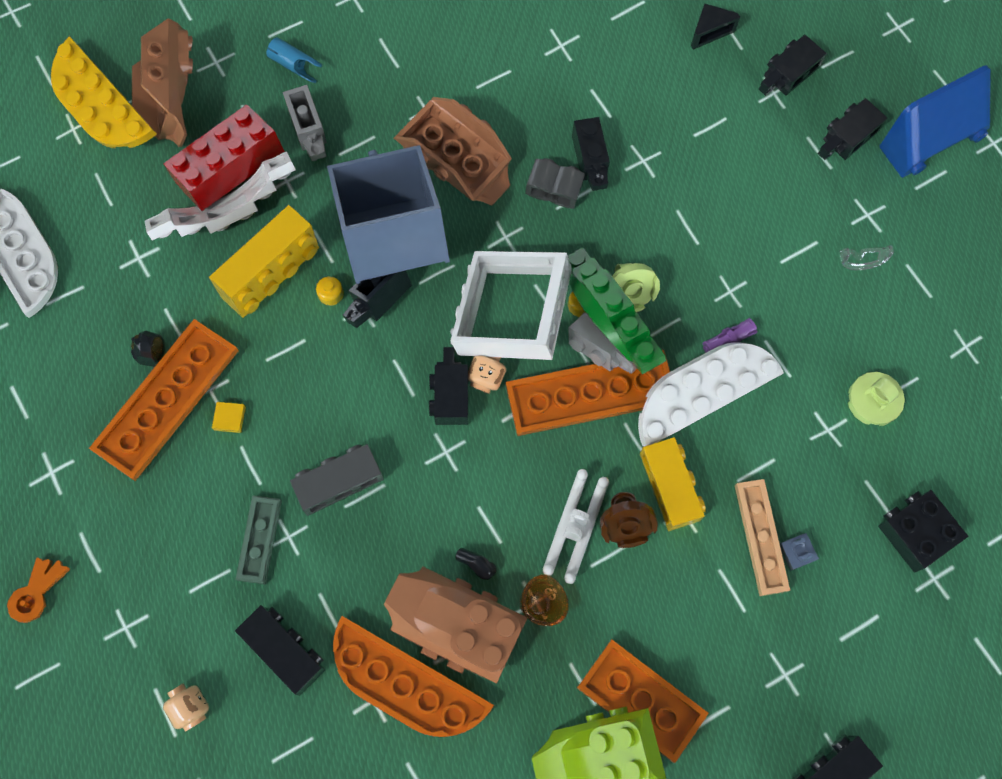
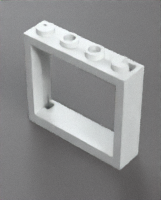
(495, 262)

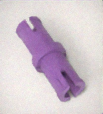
(729, 335)

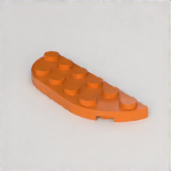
(404, 685)

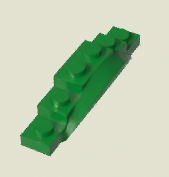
(613, 312)

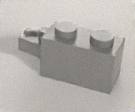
(306, 121)
(590, 341)

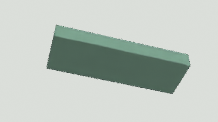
(258, 540)

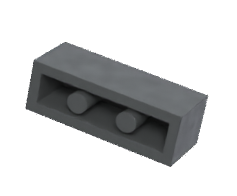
(336, 479)

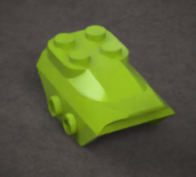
(602, 749)

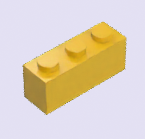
(672, 484)

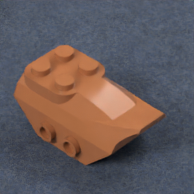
(162, 78)
(459, 149)
(454, 622)

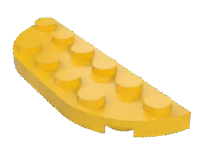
(95, 100)

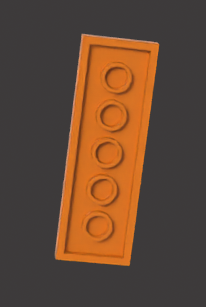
(578, 396)
(164, 399)

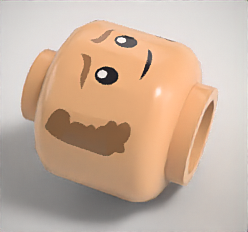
(486, 373)
(185, 707)

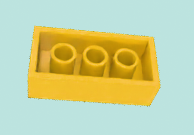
(265, 261)

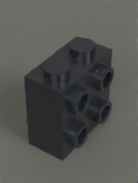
(922, 530)

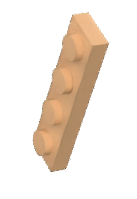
(762, 537)

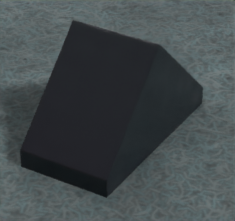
(713, 25)

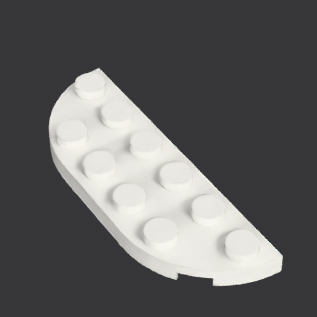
(25, 256)
(703, 388)

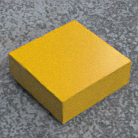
(228, 417)

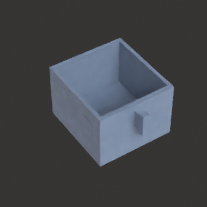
(388, 213)

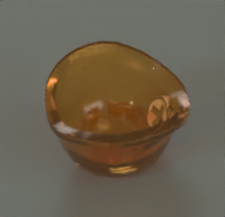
(544, 601)

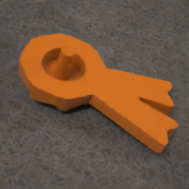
(29, 602)

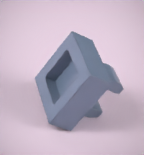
(798, 551)

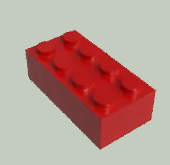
(224, 157)

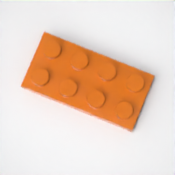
(623, 681)

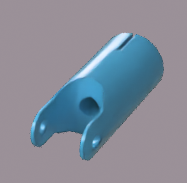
(290, 57)

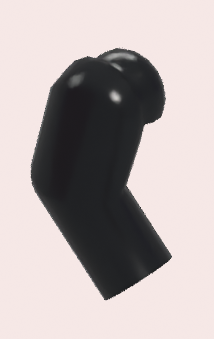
(478, 563)

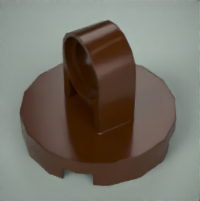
(627, 521)

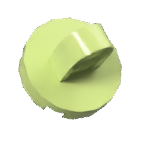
(638, 283)
(876, 399)

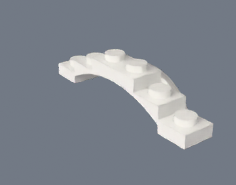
(226, 210)

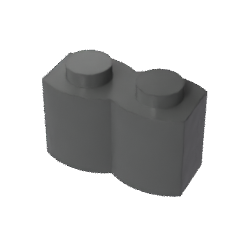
(555, 183)

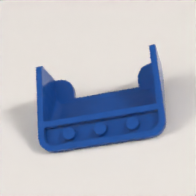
(940, 121)

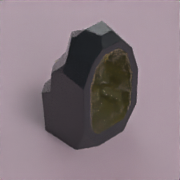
(147, 348)

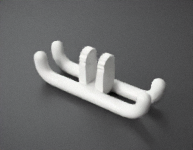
(576, 526)

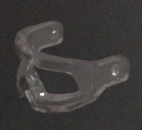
(884, 254)

